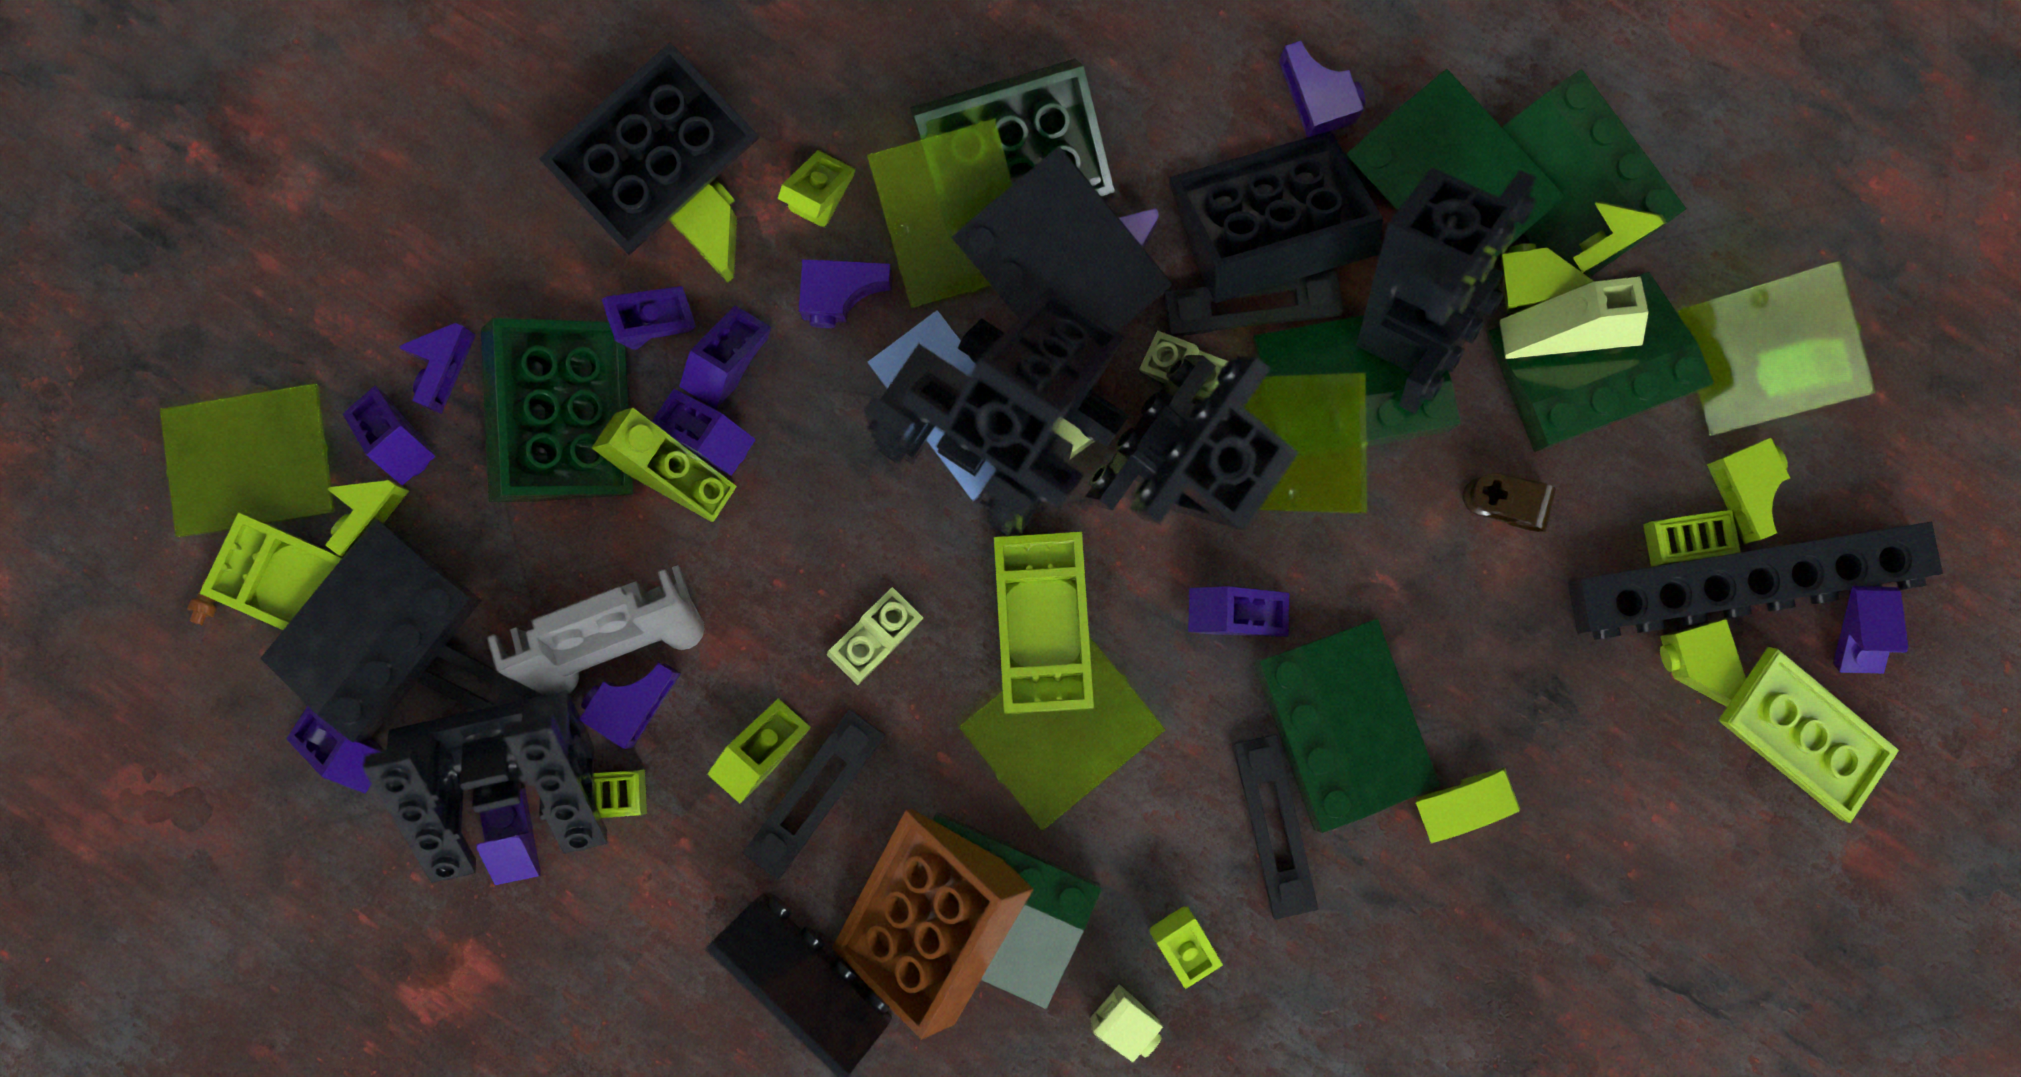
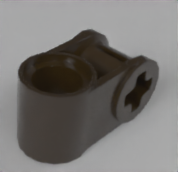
(1517, 501)

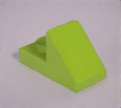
(816, 188)
(1627, 227)
(368, 502)
(1185, 946)

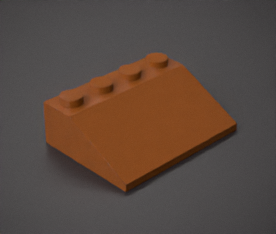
(930, 922)

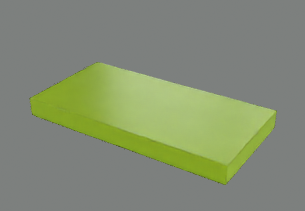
(1808, 734)

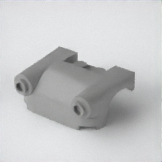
(598, 631)

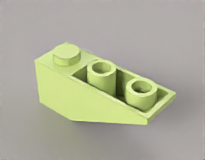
(1583, 319)

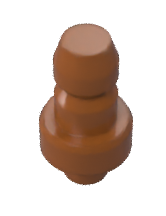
(201, 607)

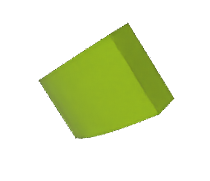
(1468, 806)

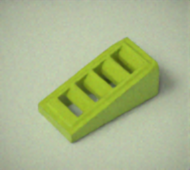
(1659, 544)
(635, 793)

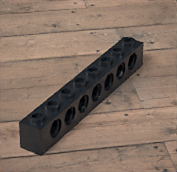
(1910, 552)

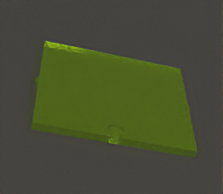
(929, 195)
(1779, 349)
(1327, 427)
(247, 457)
(1063, 755)

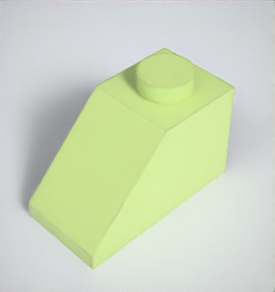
(1126, 1025)

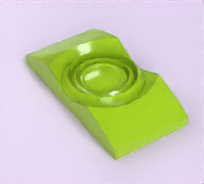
(267, 571)
(1043, 623)

